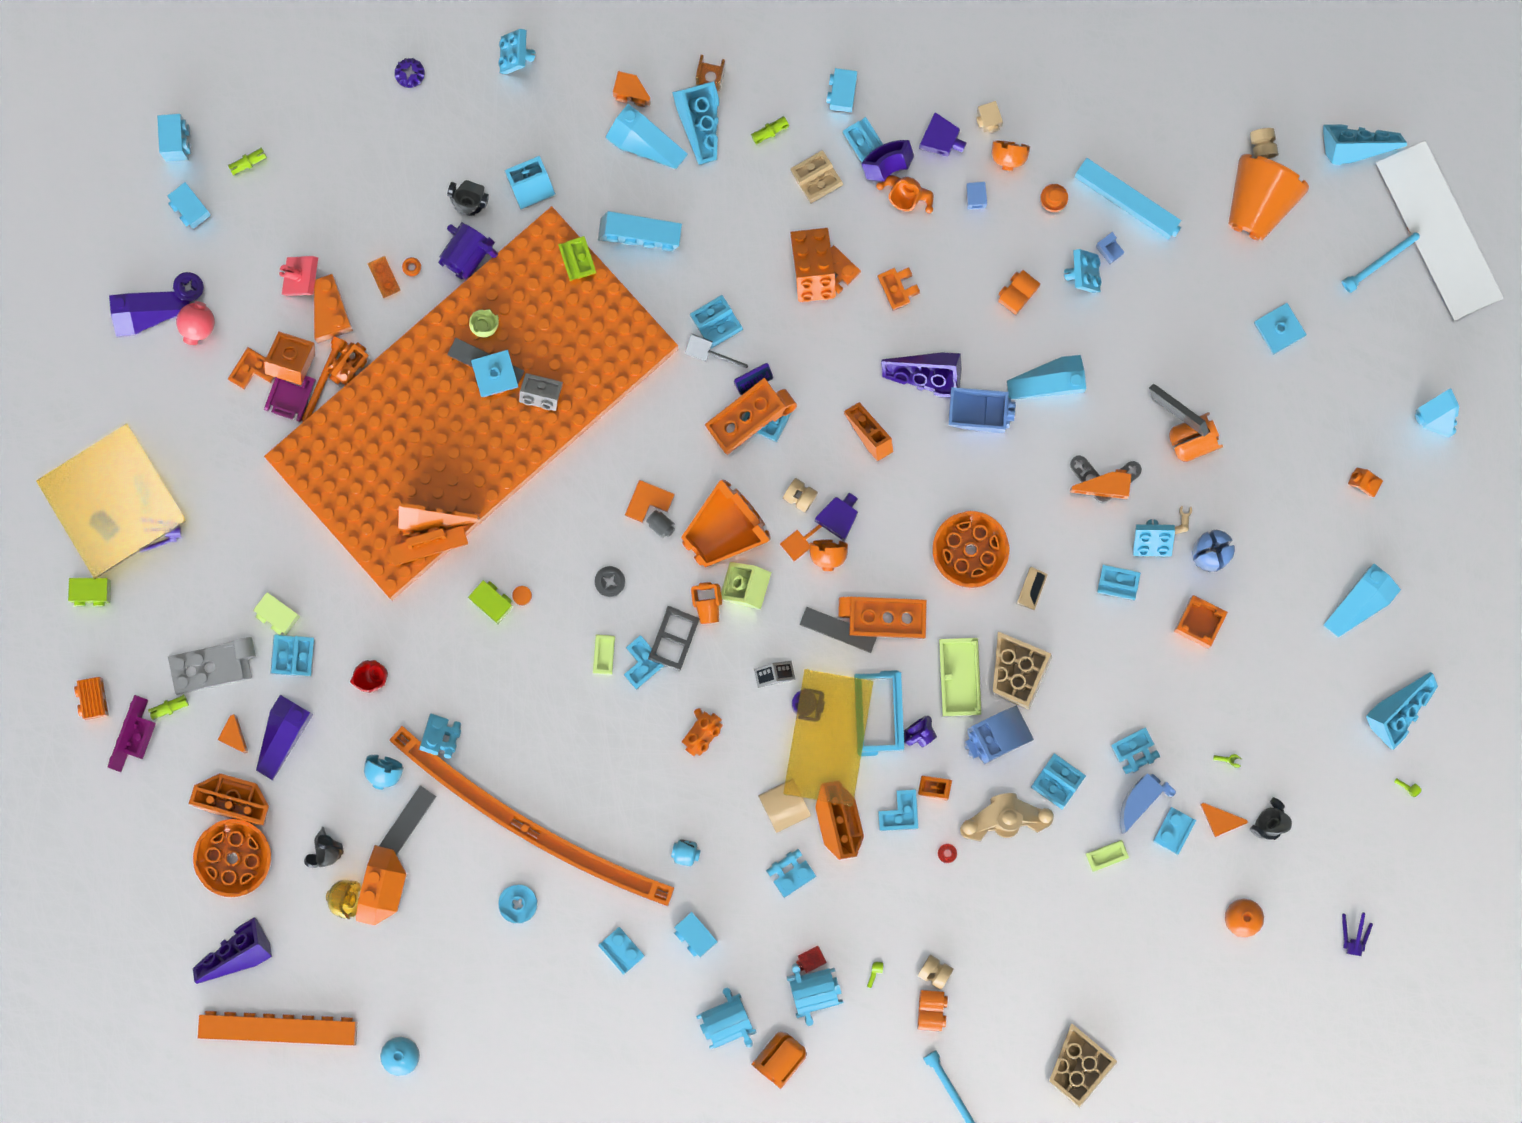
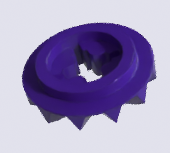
(414, 79)
(184, 279)

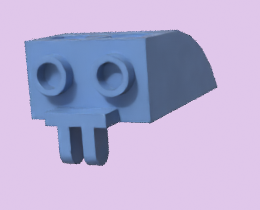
(981, 410)
(998, 735)
(1140, 798)

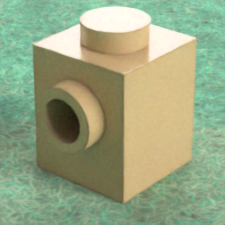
(989, 117)

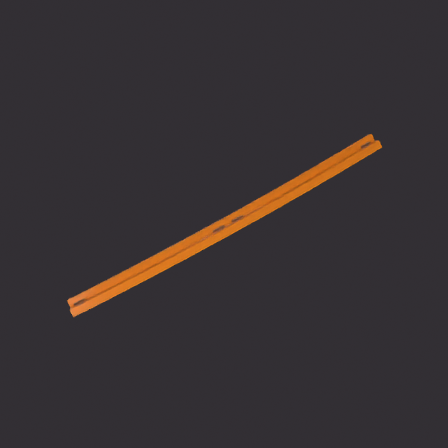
(546, 840)

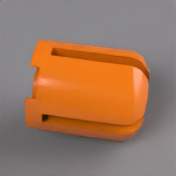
(1195, 447)
(780, 1058)

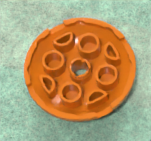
(978, 531)
(213, 854)

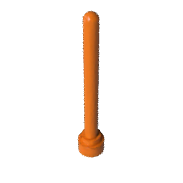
(337, 344)

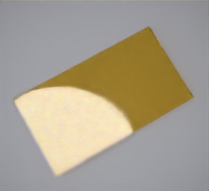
(828, 737)

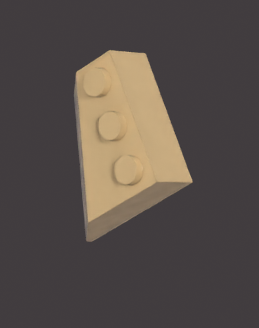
(1018, 670)
(1080, 1066)

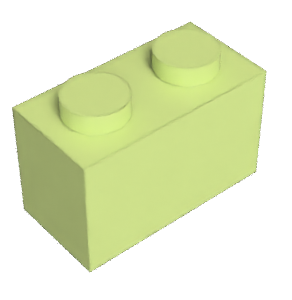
(276, 613)

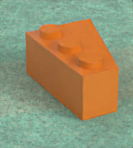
(329, 310)

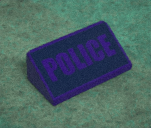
(752, 377)

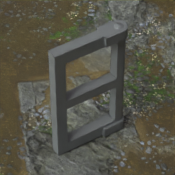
(676, 612)

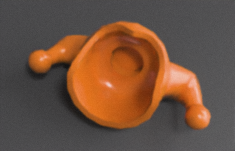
(906, 193)

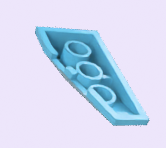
(1367, 597)
(1394, 714)

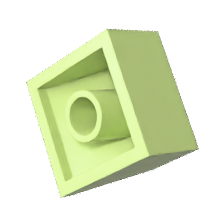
(745, 585)

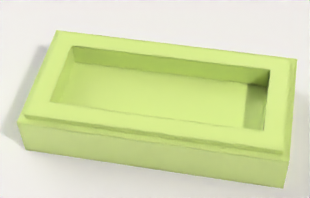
(604, 654)
(1107, 855)

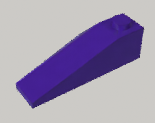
(140, 311)
(928, 371)
(282, 731)

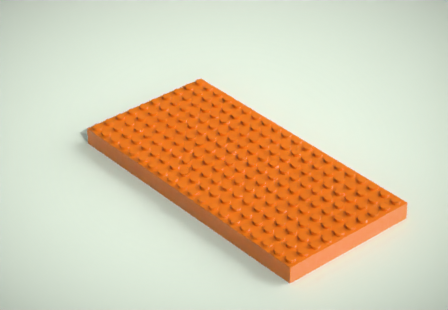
(416, 418)

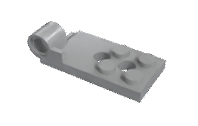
(229, 660)

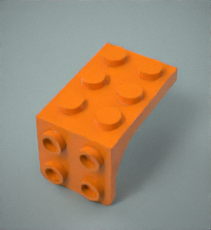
(813, 264)

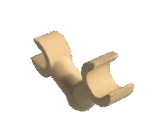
(1184, 527)

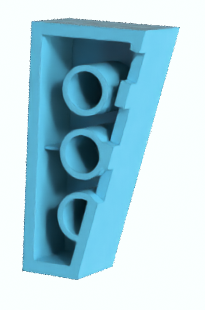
(639, 231)

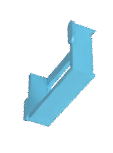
(898, 713)

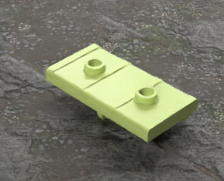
(960, 677)

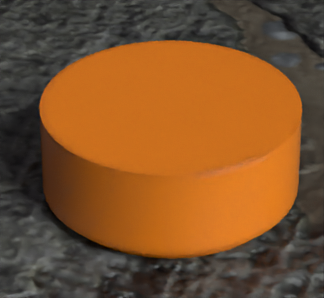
(522, 595)

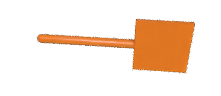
(796, 544)

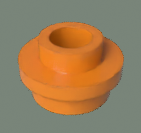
(405, 266)

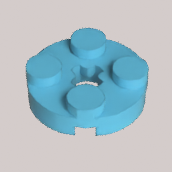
(522, 914)

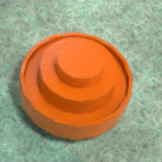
(1054, 198)

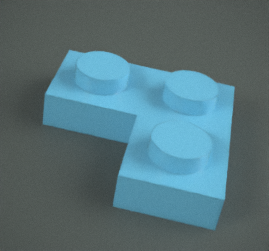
(644, 668)
(903, 818)

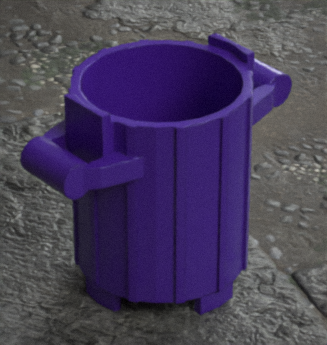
(466, 250)

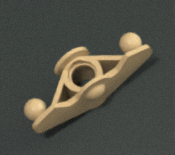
(1005, 817)

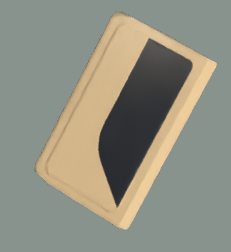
(1032, 588)

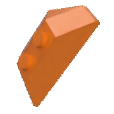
(230, 798)
(840, 828)
(381, 886)

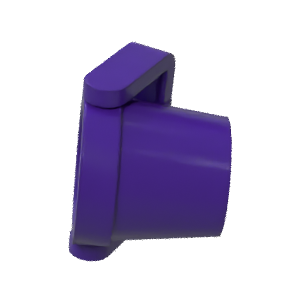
(920, 731)

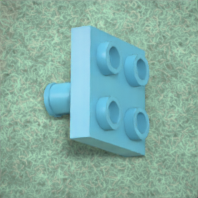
(514, 52)
(1085, 271)
(1153, 539)

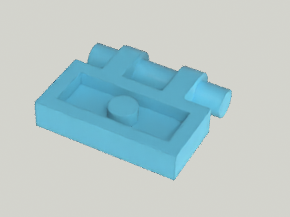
(434, 734)
(1132, 745)
(794, 878)

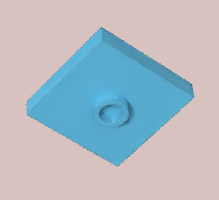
(1280, 328)
(494, 373)

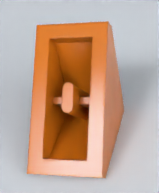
(233, 735)
(935, 787)

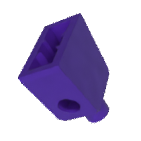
(941, 137)
(838, 516)

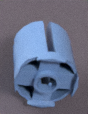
(1211, 561)

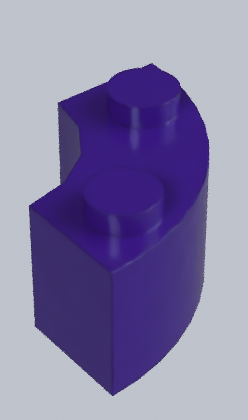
(888, 159)

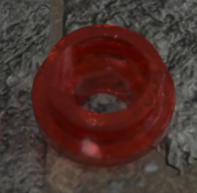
(942, 857)

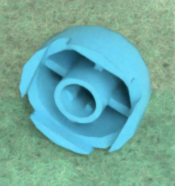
(382, 772)
(399, 1056)

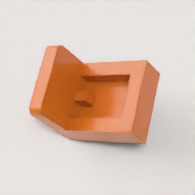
(1365, 481)

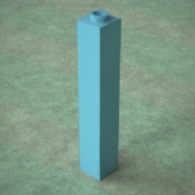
(1128, 199)

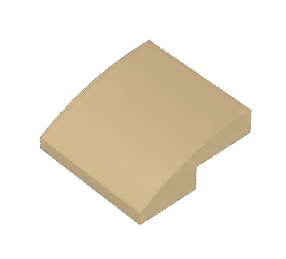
(816, 176)
(783, 809)

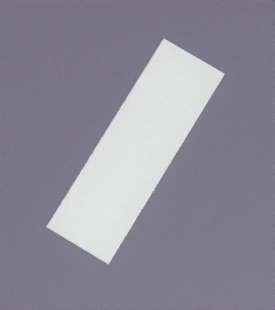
(1444, 234)

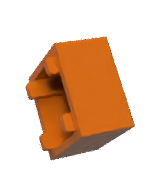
(289, 358)
(1200, 621)

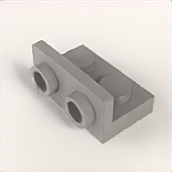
(540, 392)

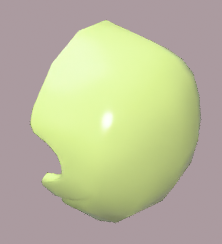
(483, 323)

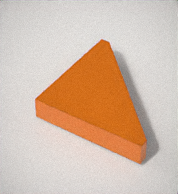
(1220, 820)

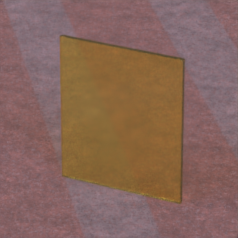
(111, 501)

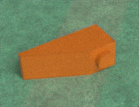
(869, 431)
(1112, 485)

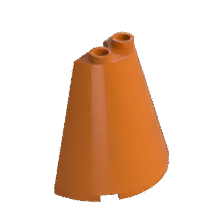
(1263, 195)
(724, 527)

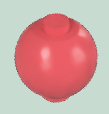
(195, 322)

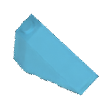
(699, 118)
(640, 136)
(1351, 145)
(1054, 378)
(1439, 414)

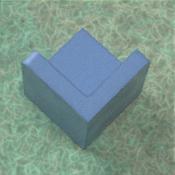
(976, 195)
(1109, 248)

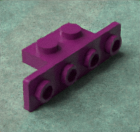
(133, 736)

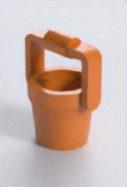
(709, 608)

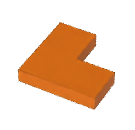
(247, 366)
(646, 496)

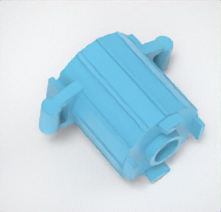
(813, 991)
(727, 1022)

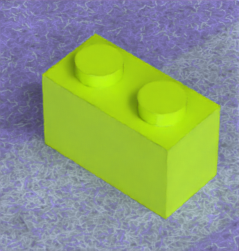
(89, 591)
(491, 601)

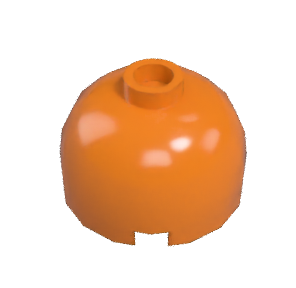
(1009, 154)
(828, 554)
(1244, 918)

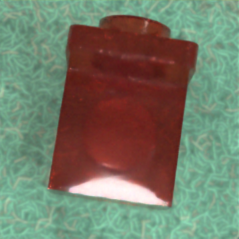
(811, 959)

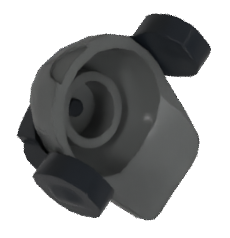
(468, 197)
(1272, 821)
(327, 851)

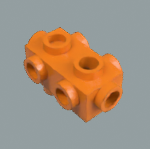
(343, 369)
(702, 732)

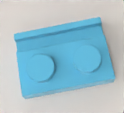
(862, 138)
(1118, 582)
(1174, 830)
(621, 950)

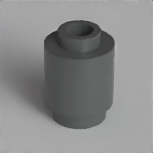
(661, 524)

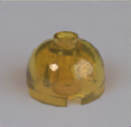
(343, 898)

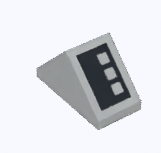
(774, 673)

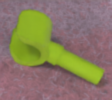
(1231, 759)
(1414, 790)
(877, 967)

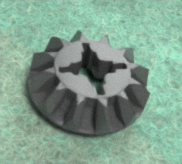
(608, 572)

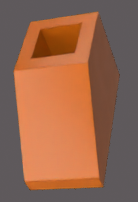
(629, 88)

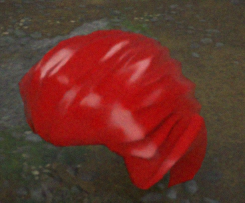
(369, 676)

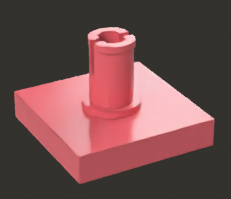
(299, 275)

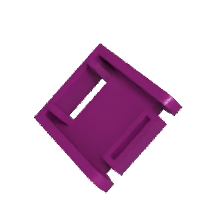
(290, 398)

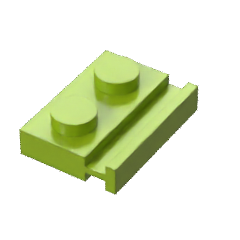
(577, 258)

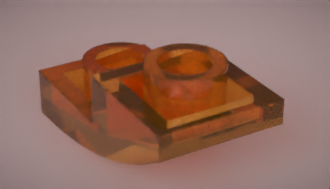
(384, 276)

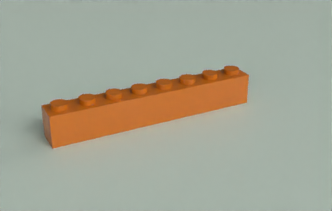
(277, 1029)

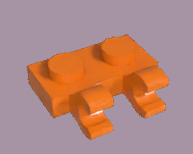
(894, 289)

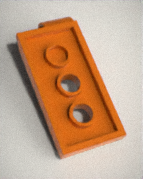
(763, 406)
(868, 612)

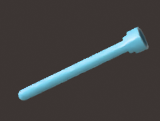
(1352, 282)
(933, 1061)

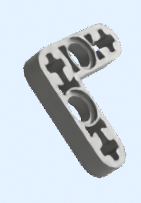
(1078, 471)

